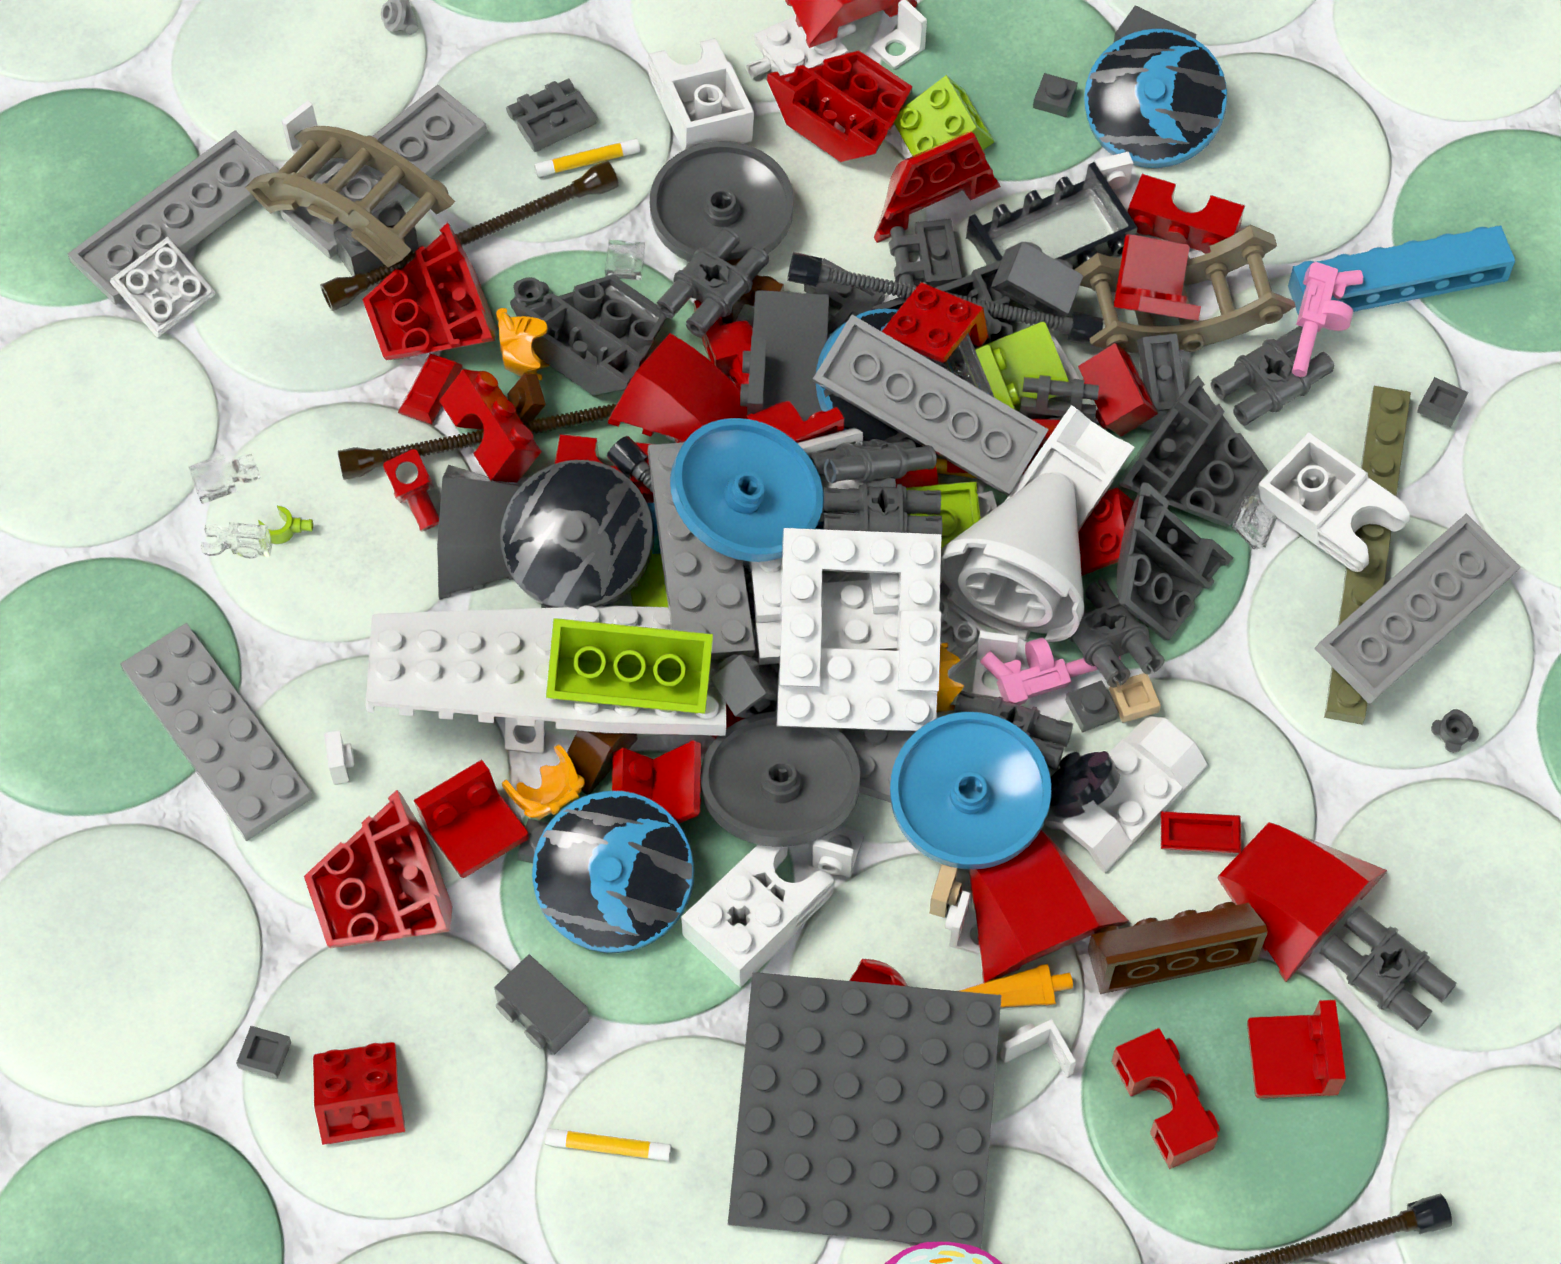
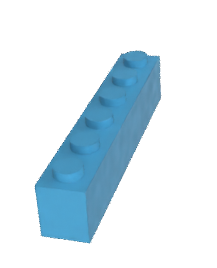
(1418, 268)

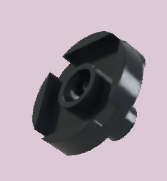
(1082, 781)

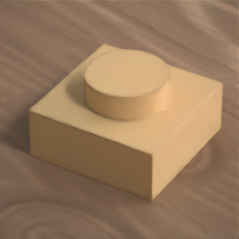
(1135, 698)
(945, 891)

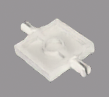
(786, 47)

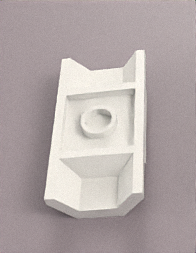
(1084, 455)
(1154, 770)

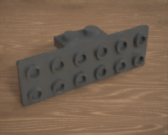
(785, 351)

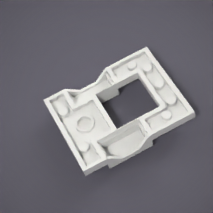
(853, 612)
(859, 685)

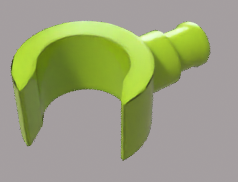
(292, 526)

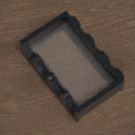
(1066, 225)

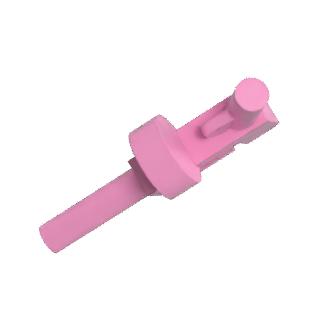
(1320, 311)
(1042, 676)

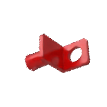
(416, 492)

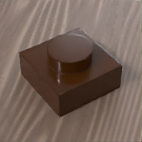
(527, 397)

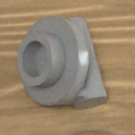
(398, 16)

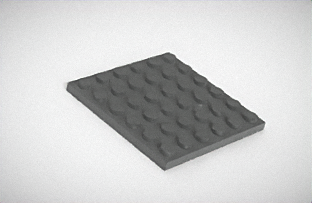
(865, 1110)

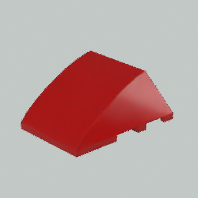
(823, 17)
(841, 104)
(933, 176)
(430, 303)
(677, 393)
(380, 882)
(1296, 890)
(1035, 907)

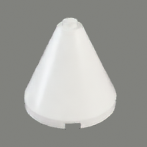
(1021, 563)

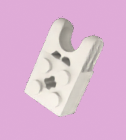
(702, 98)
(1330, 500)
(761, 901)

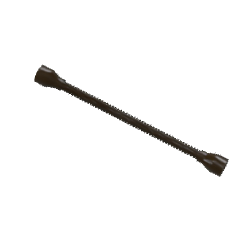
(596, 180)
(359, 461)

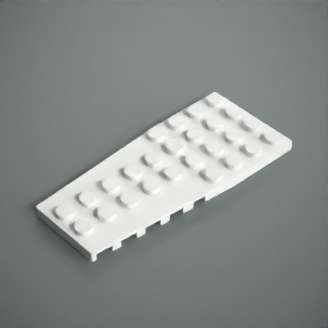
(500, 666)

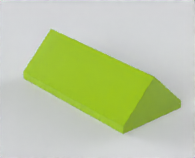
(629, 665)

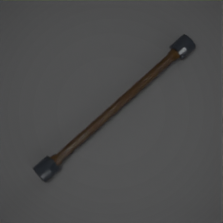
(1421, 1216)

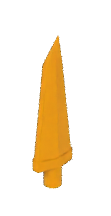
(1026, 987)

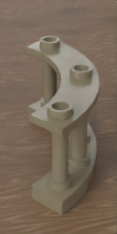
(294, 188)
(1240, 249)

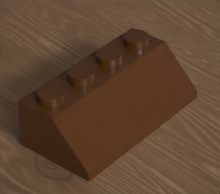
(1176, 946)

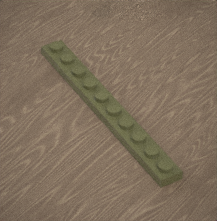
(1382, 462)

